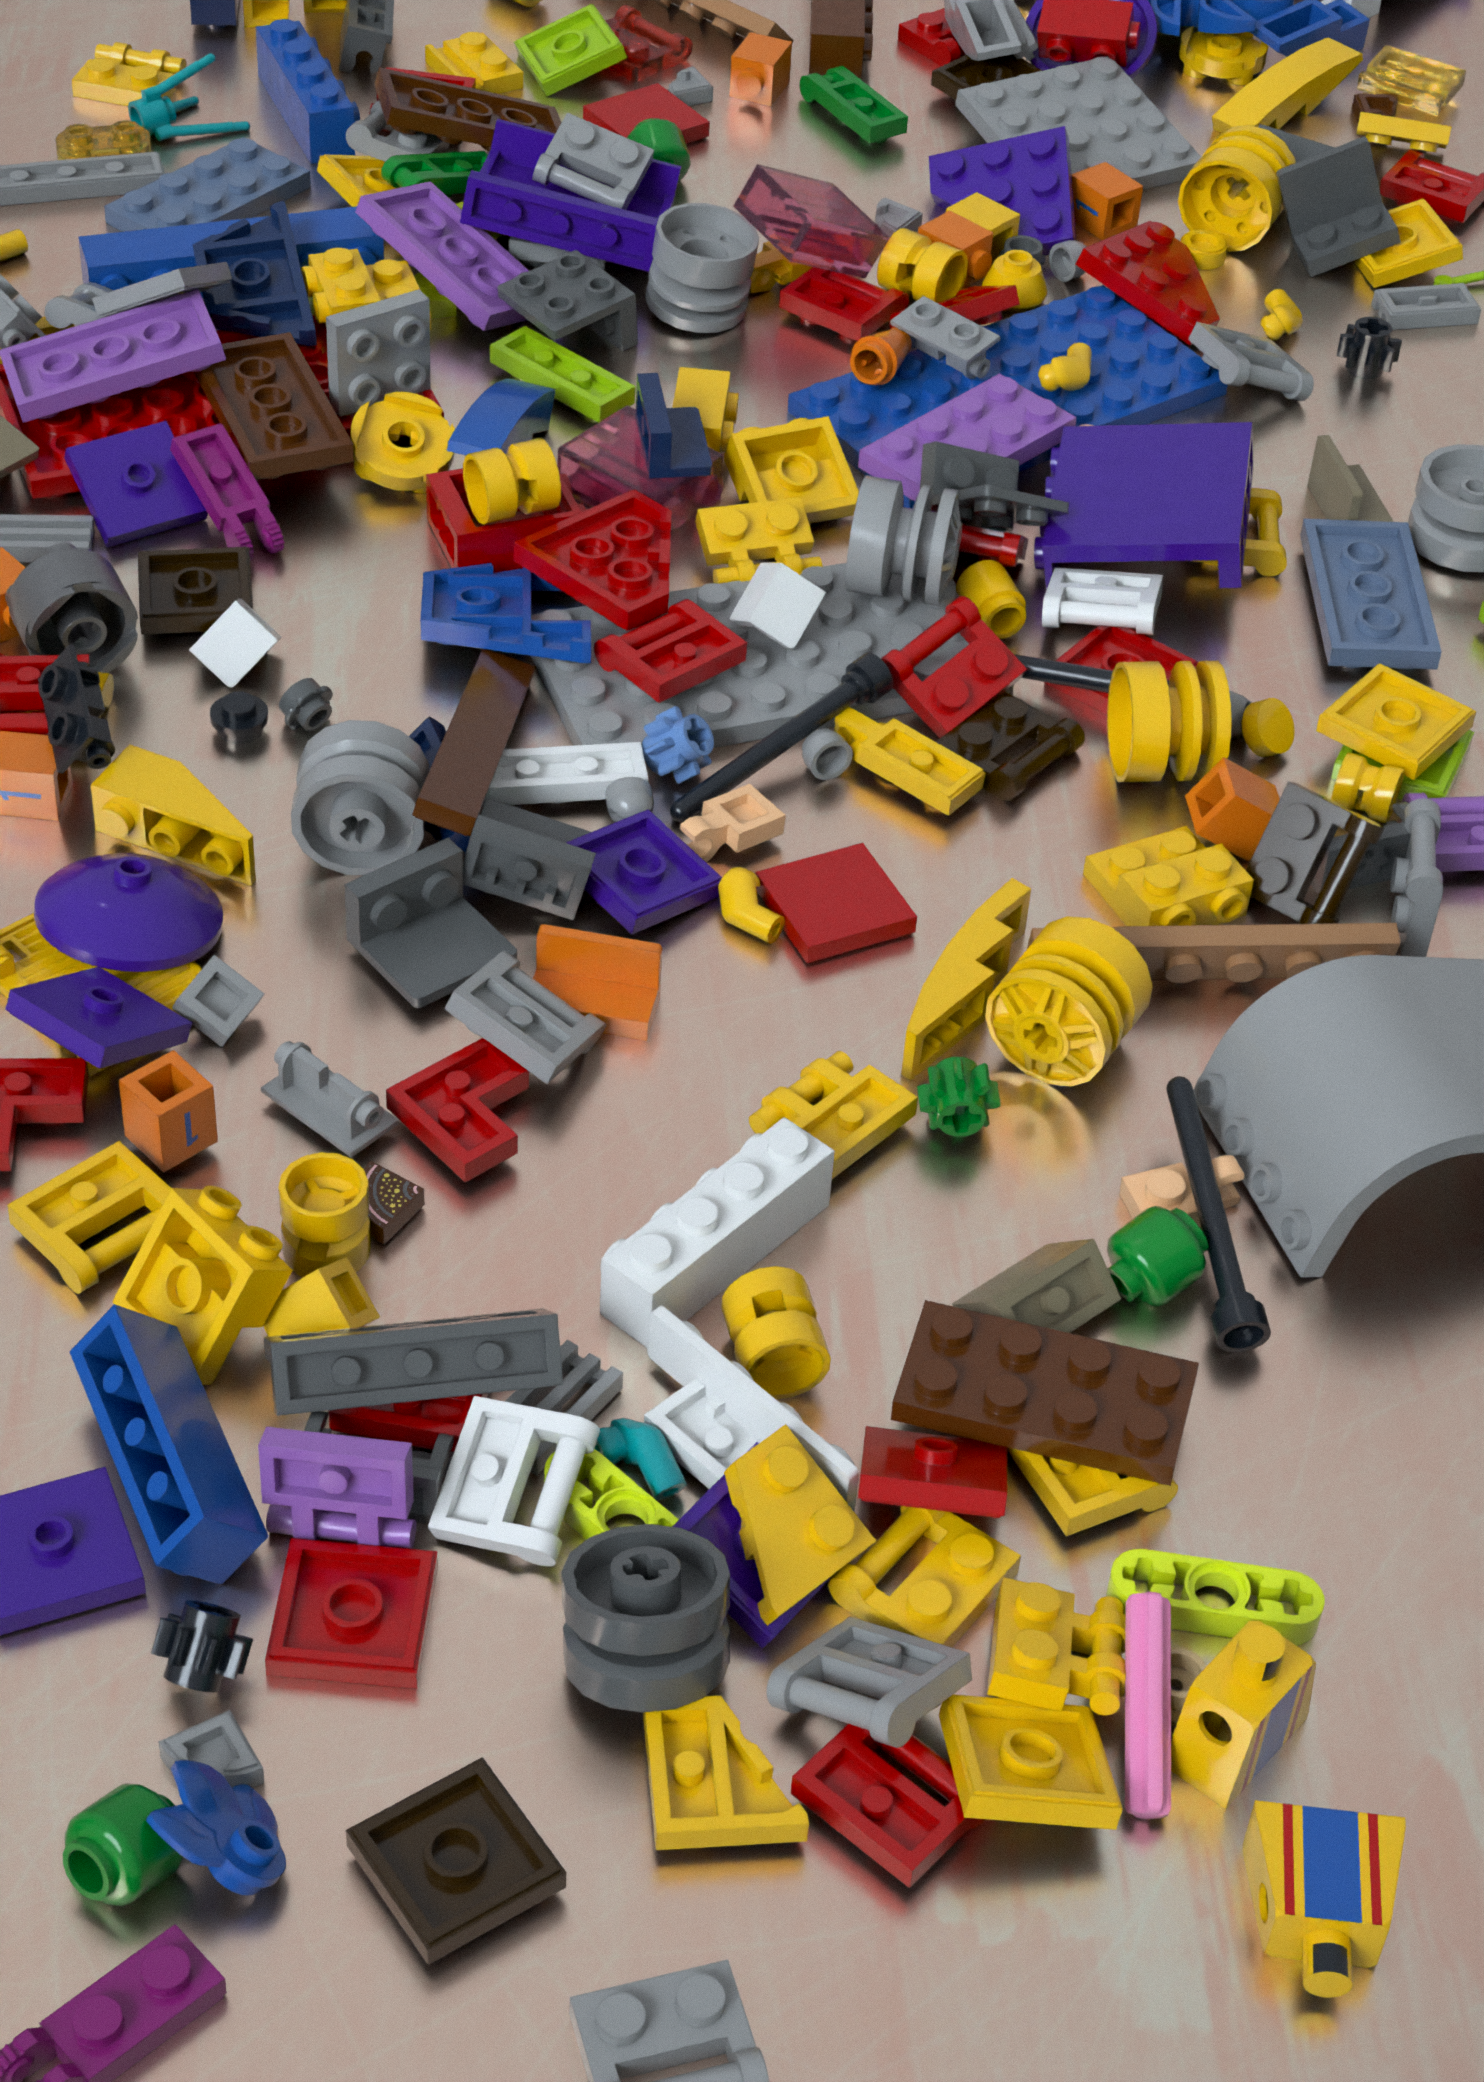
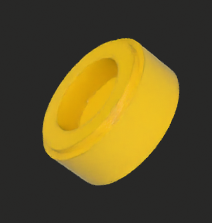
(1206, 248)
(1268, 727)

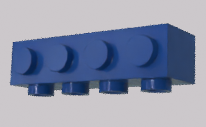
(305, 89)
(168, 1446)

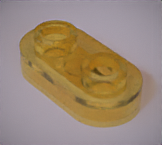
(97, 141)

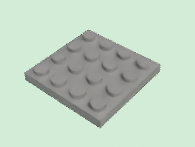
(1101, 112)

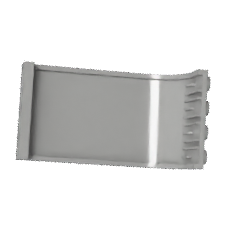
(1347, 1090)

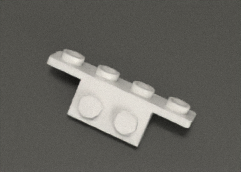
(724, 1410)

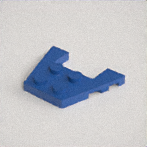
(494, 613)

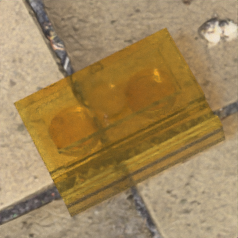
(1414, 78)

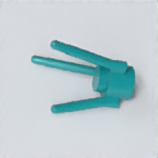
(158, 112)

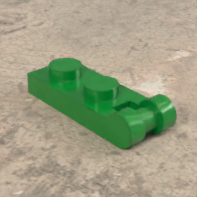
(854, 104)
(445, 170)

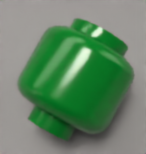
(665, 140)
(1157, 1255)
(113, 1849)

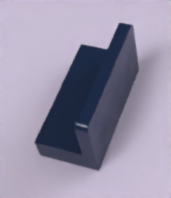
(669, 437)

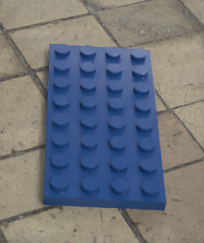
(1133, 380)

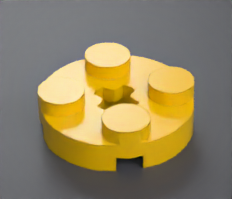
(1222, 55)
(395, 466)

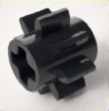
(1369, 347)
(201, 1646)

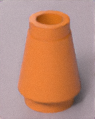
(879, 355)

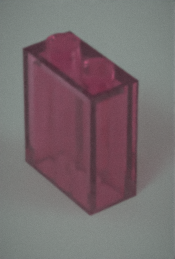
(811, 221)
(611, 462)

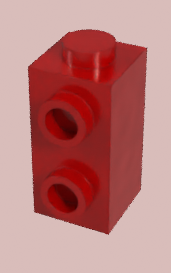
(1087, 30)

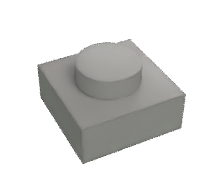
(218, 1000)

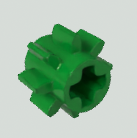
(958, 1096)

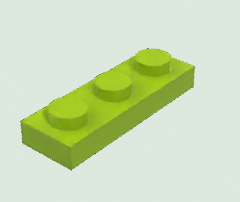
(550, 365)

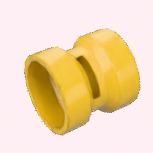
(1368, 787)

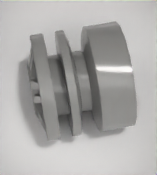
(701, 267)
(902, 540)

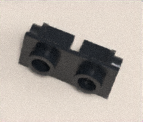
(73, 711)

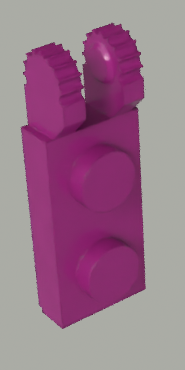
(227, 487)
(119, 2015)

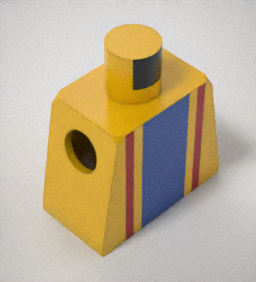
(1263, 1694)
(1323, 1887)

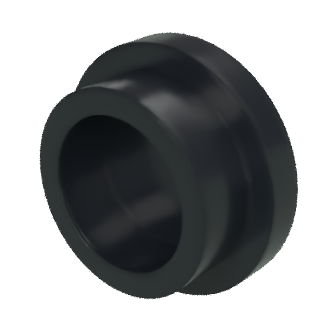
(239, 717)

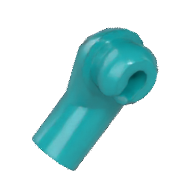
(643, 1447)

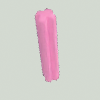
(1148, 1705)

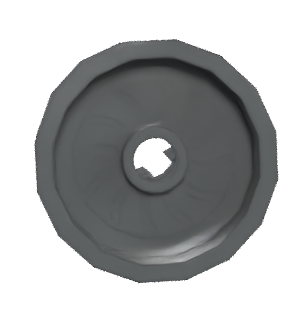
(646, 1617)

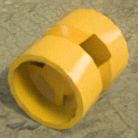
(920, 267)
(519, 479)
(324, 1212)
(776, 1331)

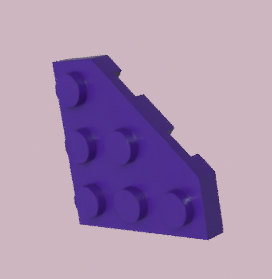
(1018, 172)

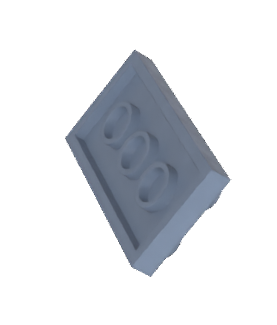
(215, 187)
(1369, 594)

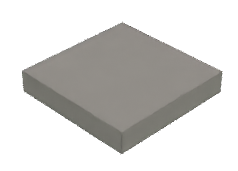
(162, 287)

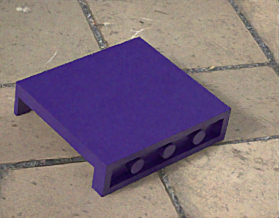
(513, 204)
(1150, 496)

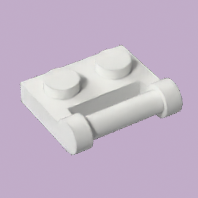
(1102, 599)
(492, 1472)

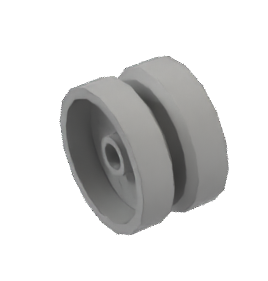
(1450, 508)
(358, 797)

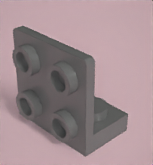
(1336, 207)
(572, 295)
(985, 488)
(527, 859)
(419, 926)

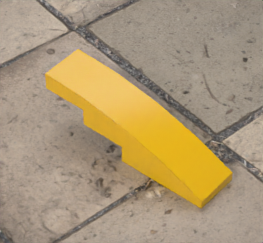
(1289, 86)
(964, 976)

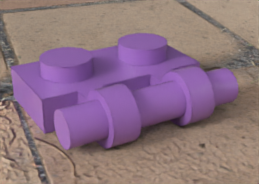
(337, 1487)

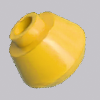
(1025, 272)

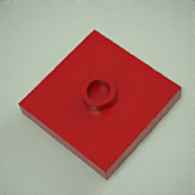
(933, 1472)

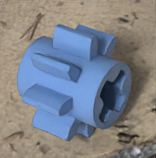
(677, 744)

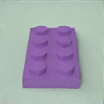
(453, 256)
(111, 355)
(989, 418)

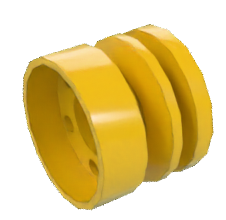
(1236, 186)
(1163, 720)
(1069, 1001)

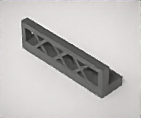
(414, 1361)

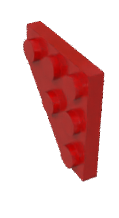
(1154, 276)
(607, 558)

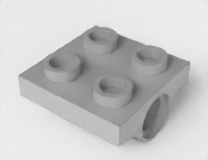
(378, 351)

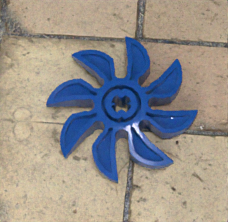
(1213, 15)

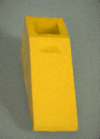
(172, 813)

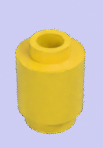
(995, 597)

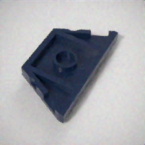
(266, 282)

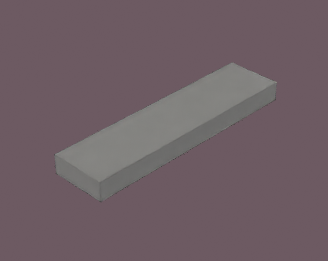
(77, 178)

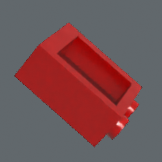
(494, 543)

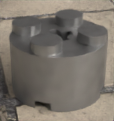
(74, 601)

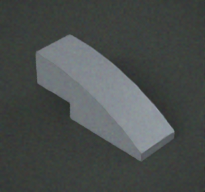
(982, 28)

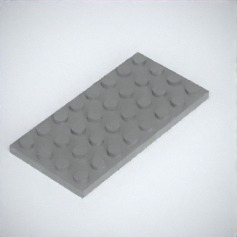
(771, 683)

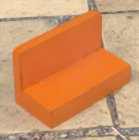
(602, 976)

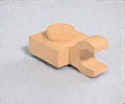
(734, 818)
(1171, 1187)

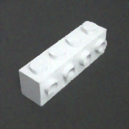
(717, 1229)

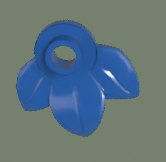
(222, 1829)

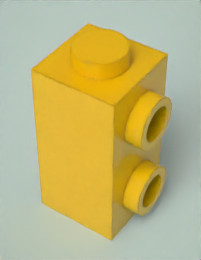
(710, 394)

